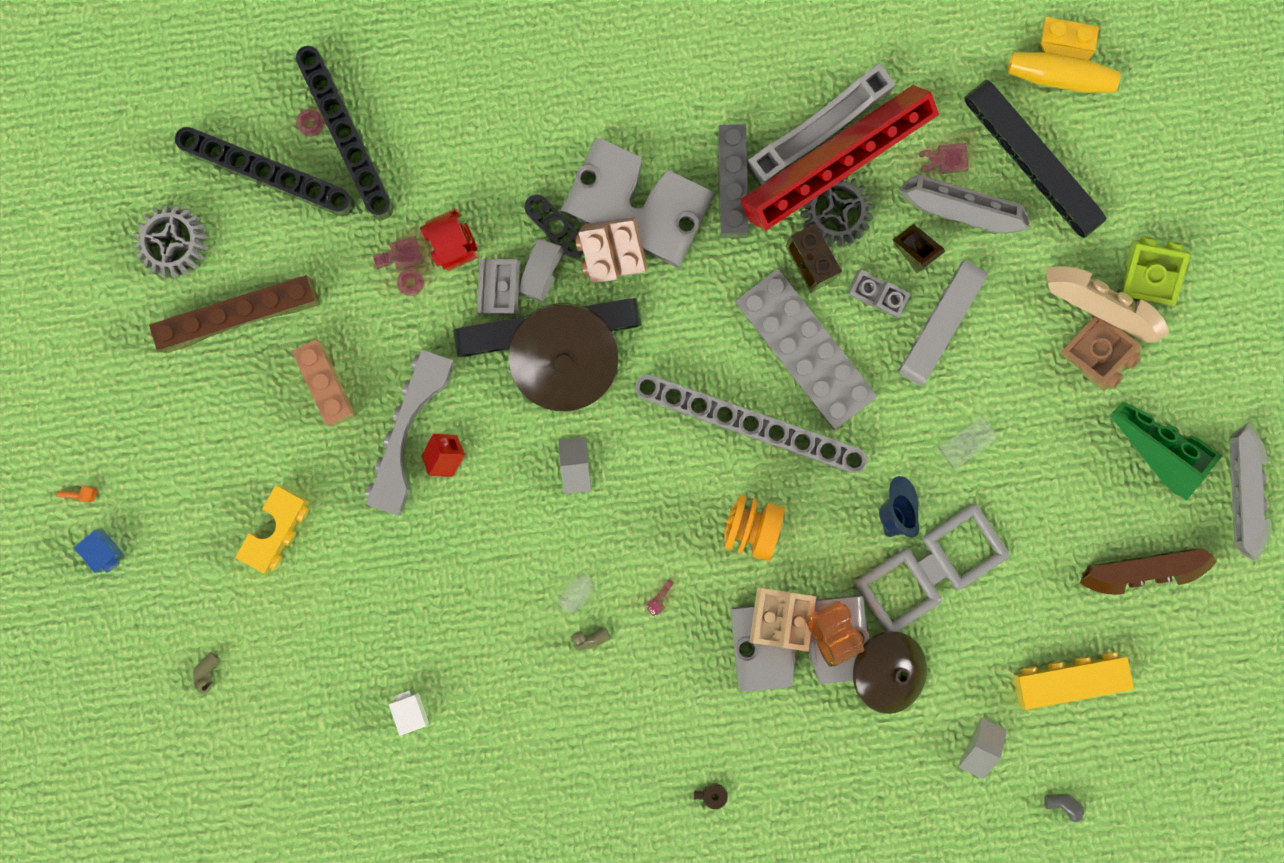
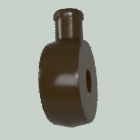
(706, 796)

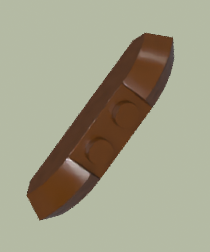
(1115, 575)

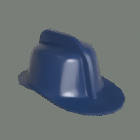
(900, 511)

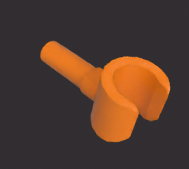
(86, 494)

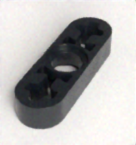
(536, 217)

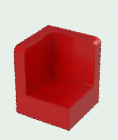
(443, 455)

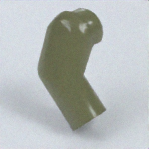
(590, 641)
(202, 673)

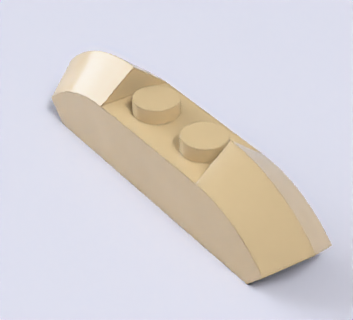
(1115, 308)

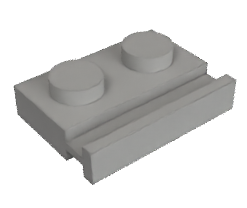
(498, 286)

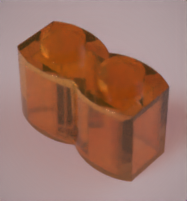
(835, 633)

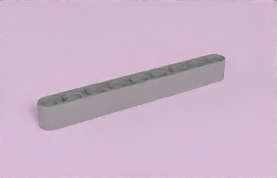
(764, 423)

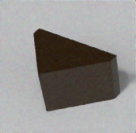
(918, 247)

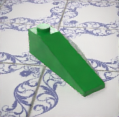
(1174, 458)

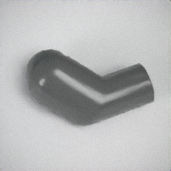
(1068, 803)

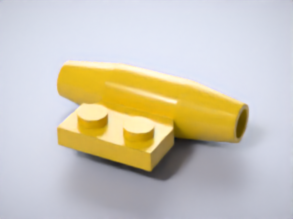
(1065, 60)

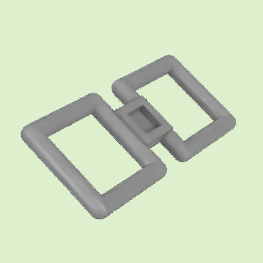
(932, 568)

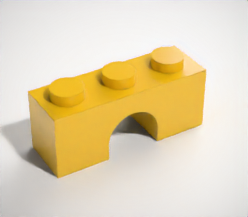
(287, 511)

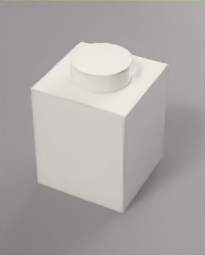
(408, 712)

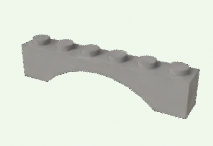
(823, 125)
(391, 485)

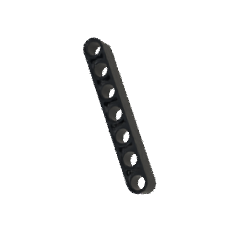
(338, 121)
(1035, 159)
(253, 165)
(498, 334)

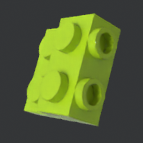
(1155, 270)

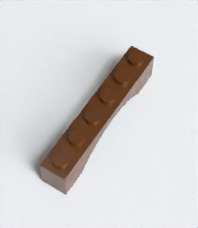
(255, 306)

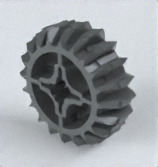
(841, 221)

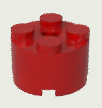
(450, 240)

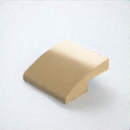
(781, 619)

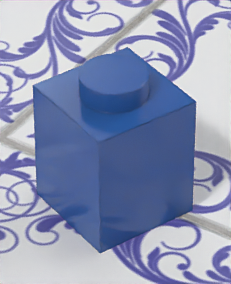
(99, 551)

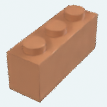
(324, 383)

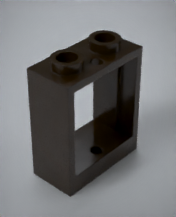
(812, 249)

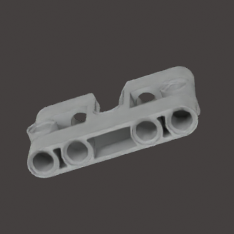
(658, 220)
(774, 666)

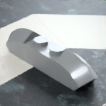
(965, 205)
(1247, 484)

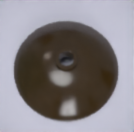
(878, 671)

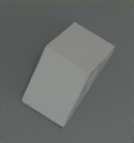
(574, 465)
(983, 749)

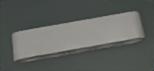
(942, 322)

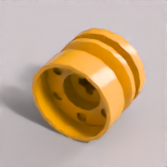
(754, 527)

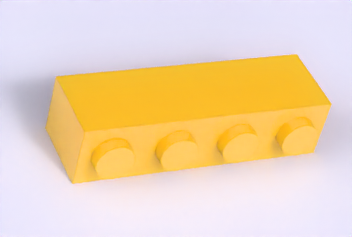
(1073, 681)

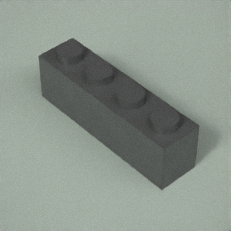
(732, 180)

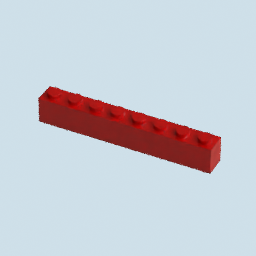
(839, 157)

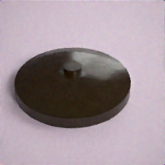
(563, 357)

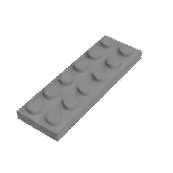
(806, 349)

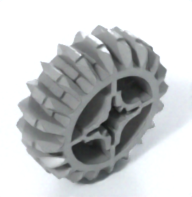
(170, 251)

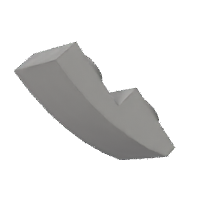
(538, 271)
(878, 294)

